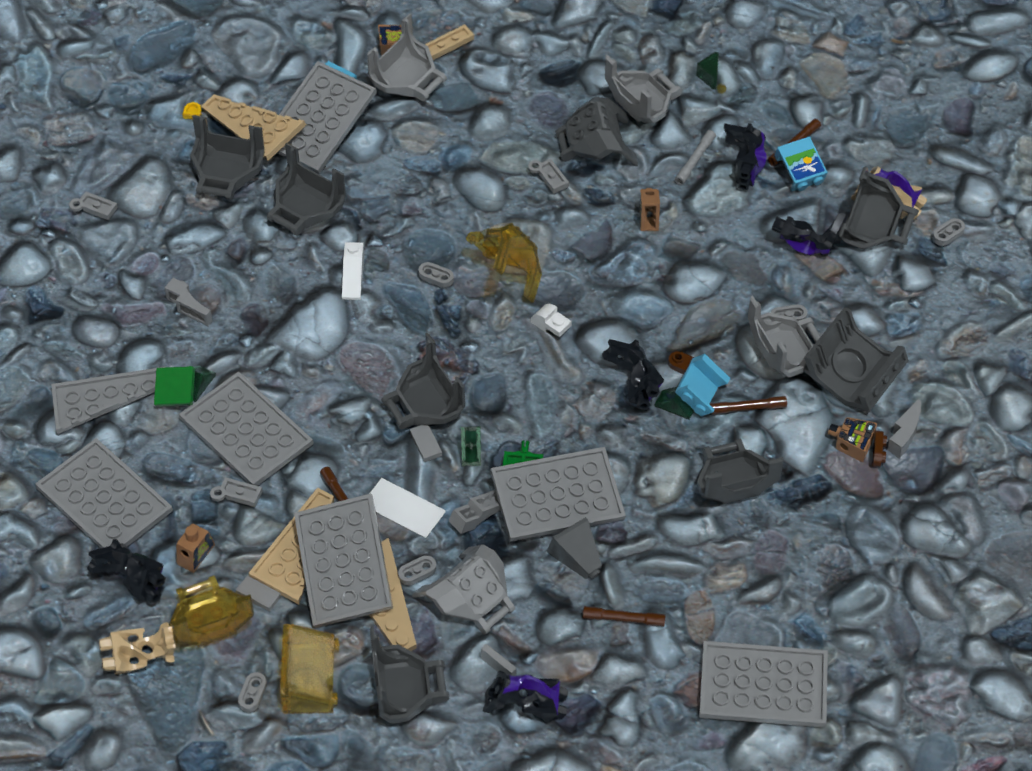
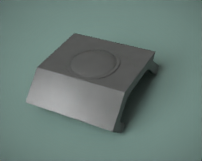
(853, 364)

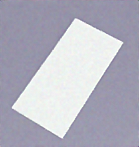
(405, 508)

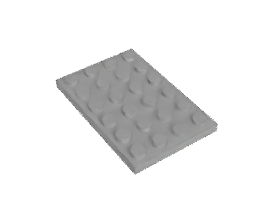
(330, 107)
(246, 429)
(556, 493)
(103, 496)
(343, 560)
(764, 684)

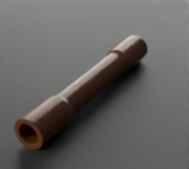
(808, 130)
(770, 403)
(332, 482)
(646, 618)

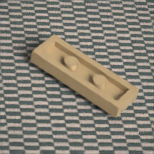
(450, 41)

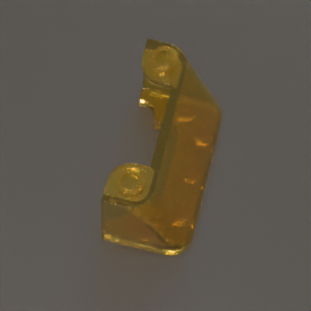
(307, 670)

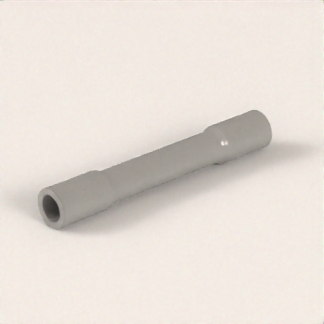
(685, 171)

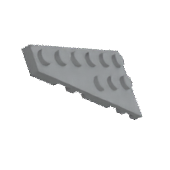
(92, 397)

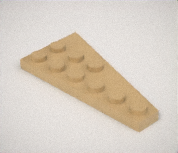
(238, 116)
(282, 562)
(394, 623)

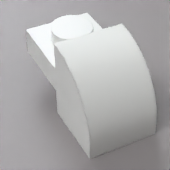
(549, 319)

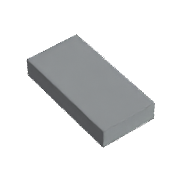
(425, 442)
(260, 593)
(497, 661)

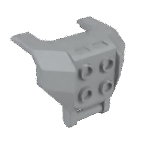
(405, 66)
(641, 92)
(781, 339)
(472, 588)

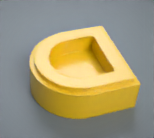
(192, 109)

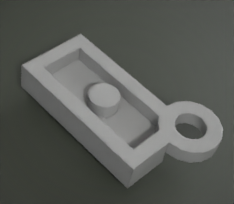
(550, 174)
(94, 205)
(237, 492)

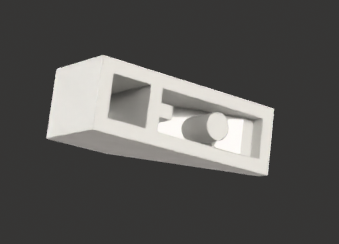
(352, 271)

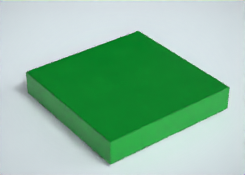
(174, 386)

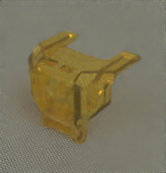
(511, 248)
(209, 614)

